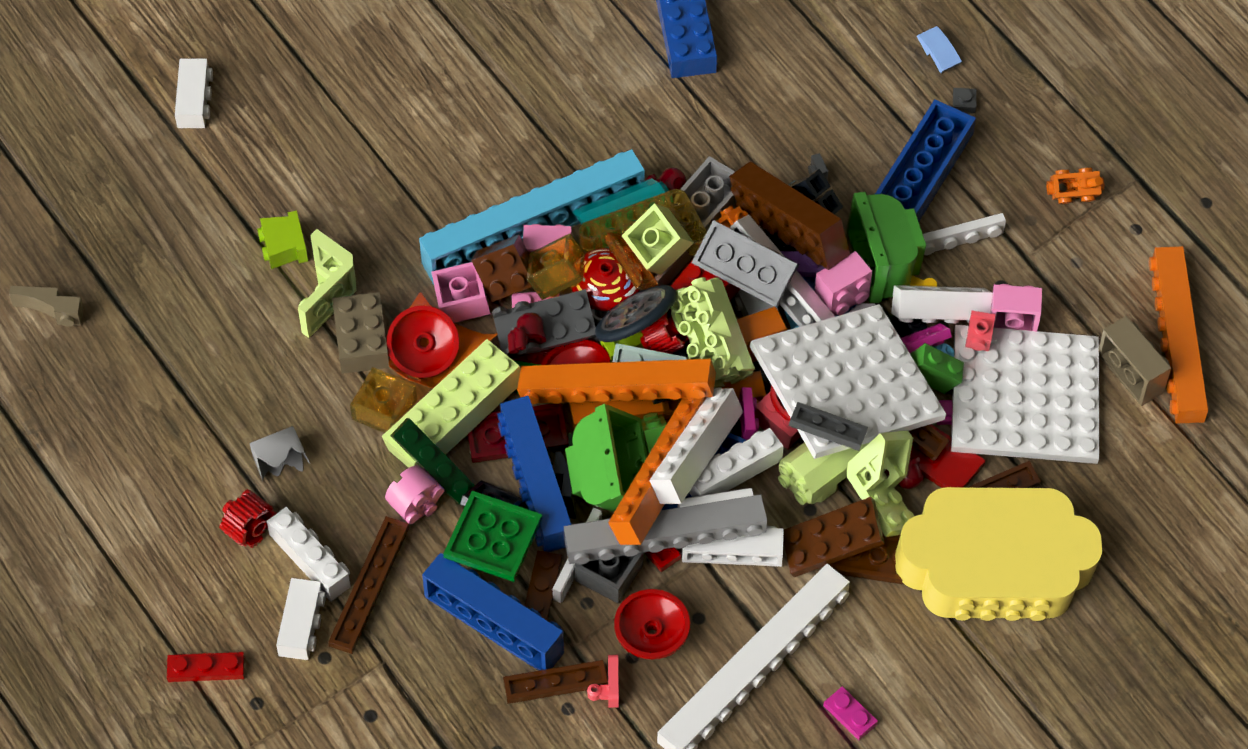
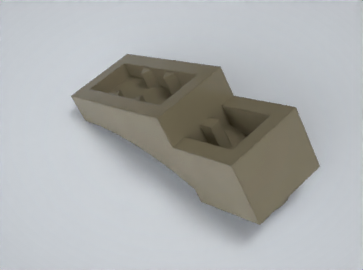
(65, 309)

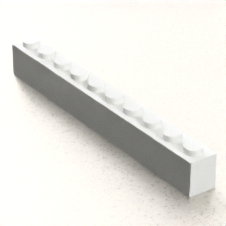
(755, 661)

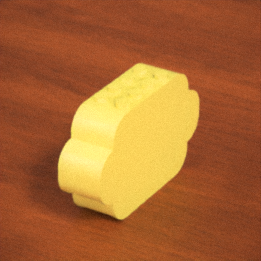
(998, 553)

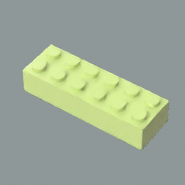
(460, 400)

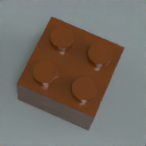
(503, 267)

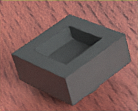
(964, 99)
(818, 163)

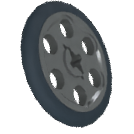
(635, 313)

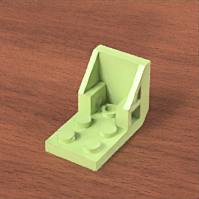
(335, 279)
(868, 478)

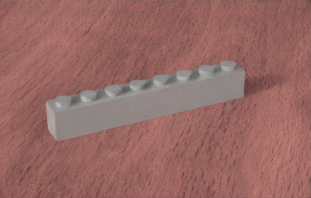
(671, 529)

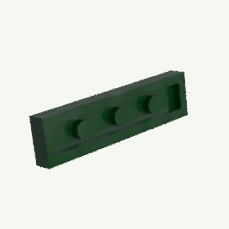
(432, 459)

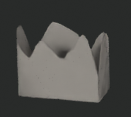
(277, 450)

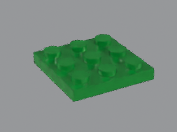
(493, 536)

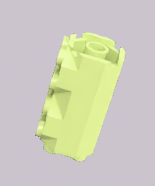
(712, 329)
(813, 478)

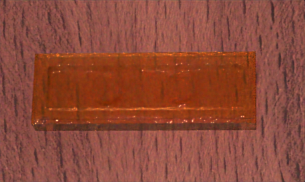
(630, 263)

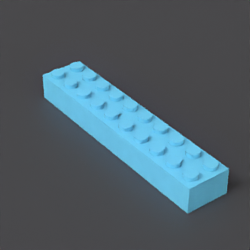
(542, 205)

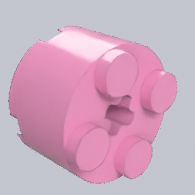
(414, 494)

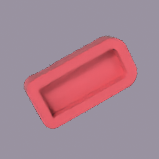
(607, 692)

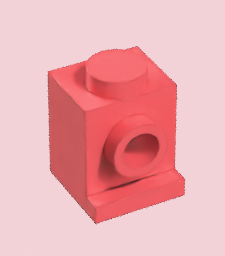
(980, 331)

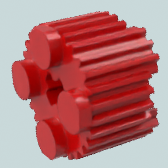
(663, 336)
(246, 518)

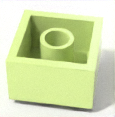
(657, 239)

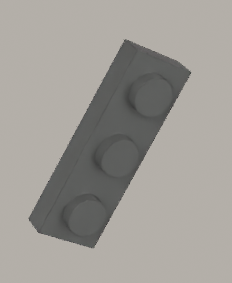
(828, 426)

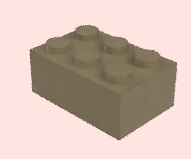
(360, 332)
(1134, 360)

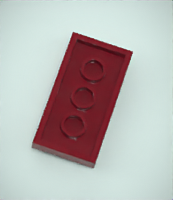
(488, 445)

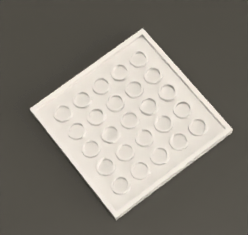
(852, 370)
(1028, 396)

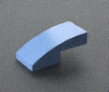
(939, 47)

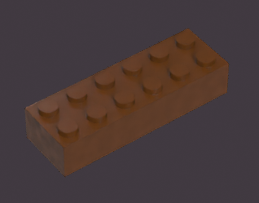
(790, 215)

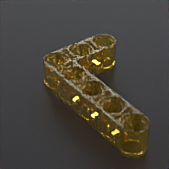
(621, 221)

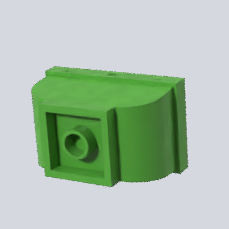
(886, 240)
(605, 456)

